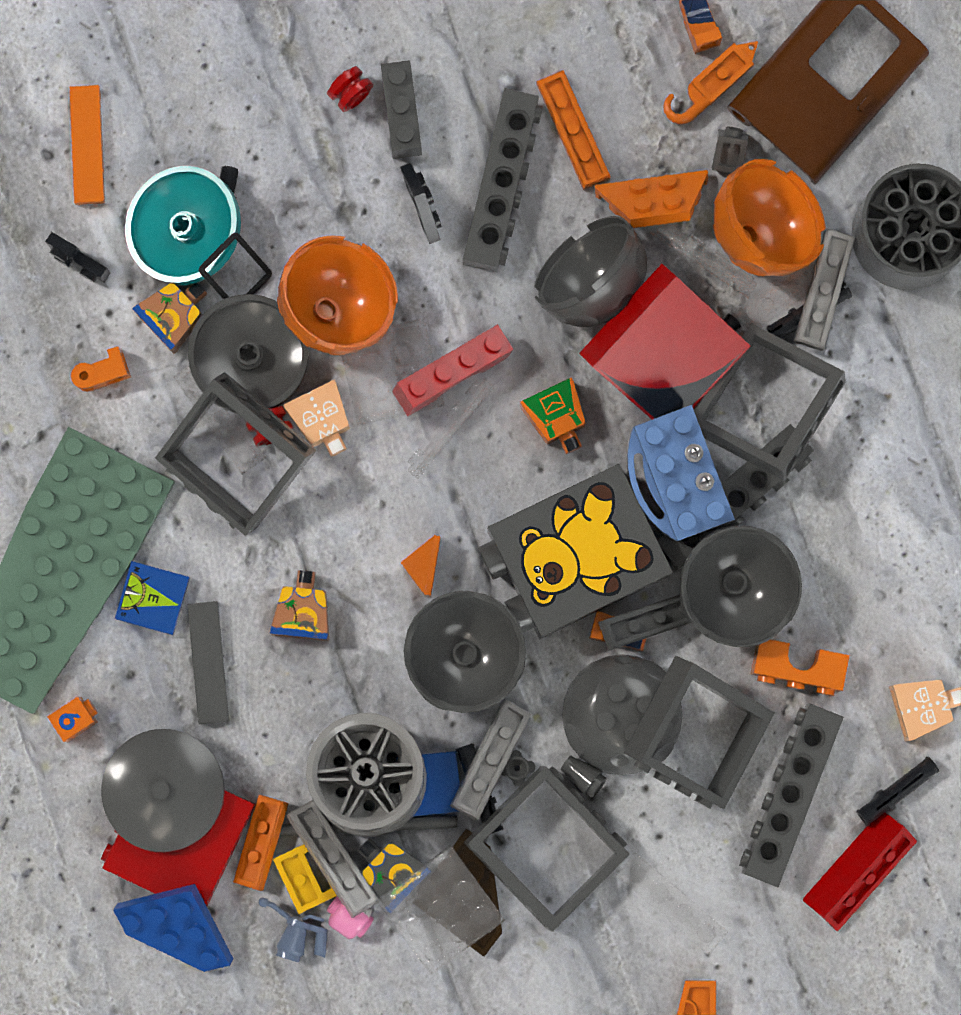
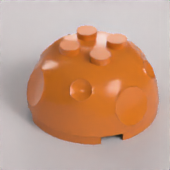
(768, 220)
(337, 295)

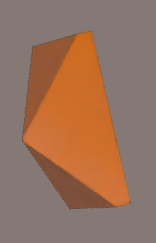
(422, 565)

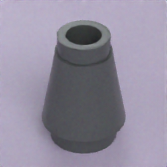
(584, 776)

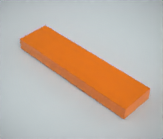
(573, 130)
(87, 145)

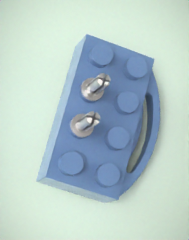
(678, 475)

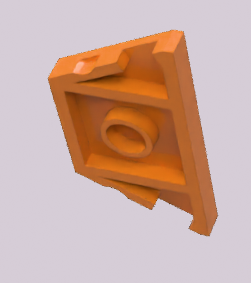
(654, 199)

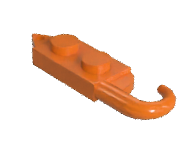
(714, 81)

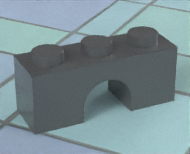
(401, 109)

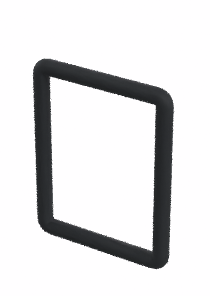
(250, 251)

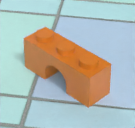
(826, 673)

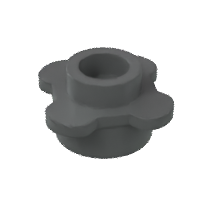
(525, 768)

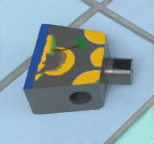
(386, 866)

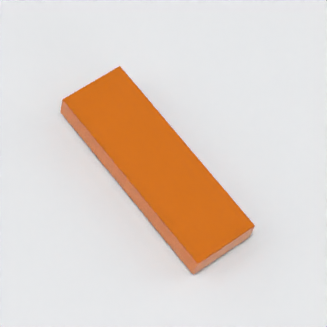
(260, 842)

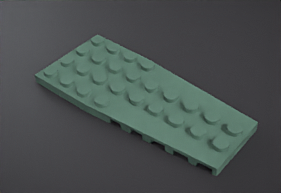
(69, 559)

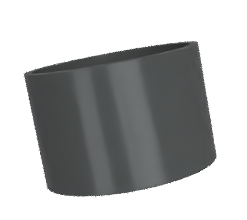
(869, 241)

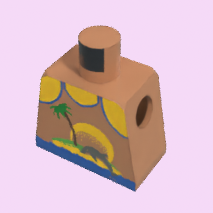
(172, 313)
(302, 610)

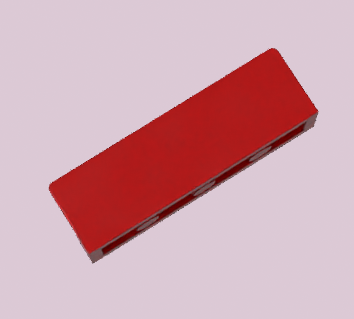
(859, 870)

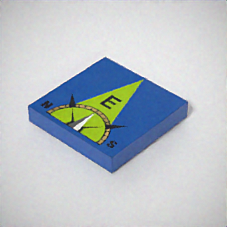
(152, 598)

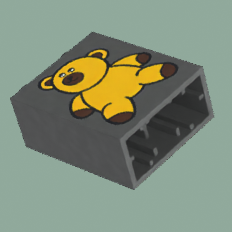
(575, 553)

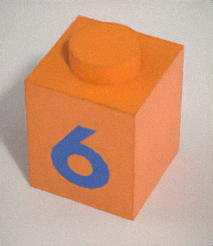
(73, 718)

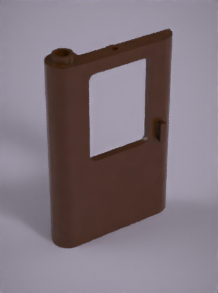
(805, 112)

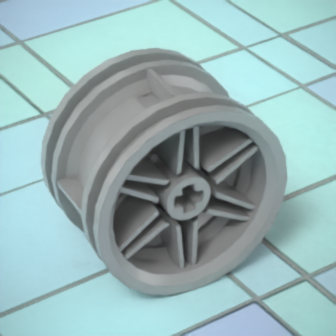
(343, 740)

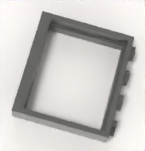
(259, 418)
(806, 427)
(660, 715)
(514, 885)

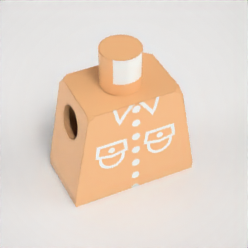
(320, 417)
(923, 706)

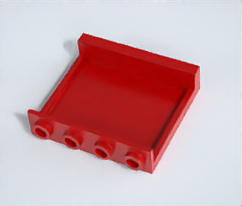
(196, 864)

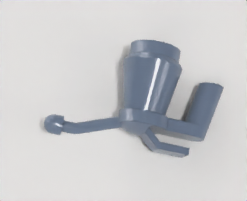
(293, 939)

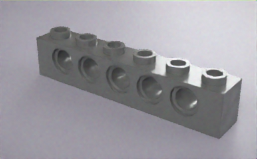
(513, 106)
(753, 497)
(827, 726)

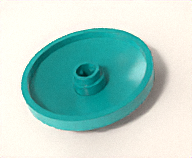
(180, 222)

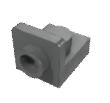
(729, 149)

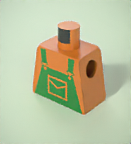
(556, 414)

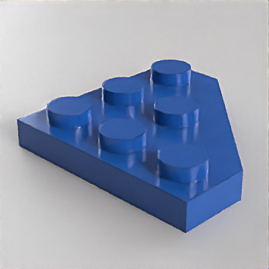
(176, 925)

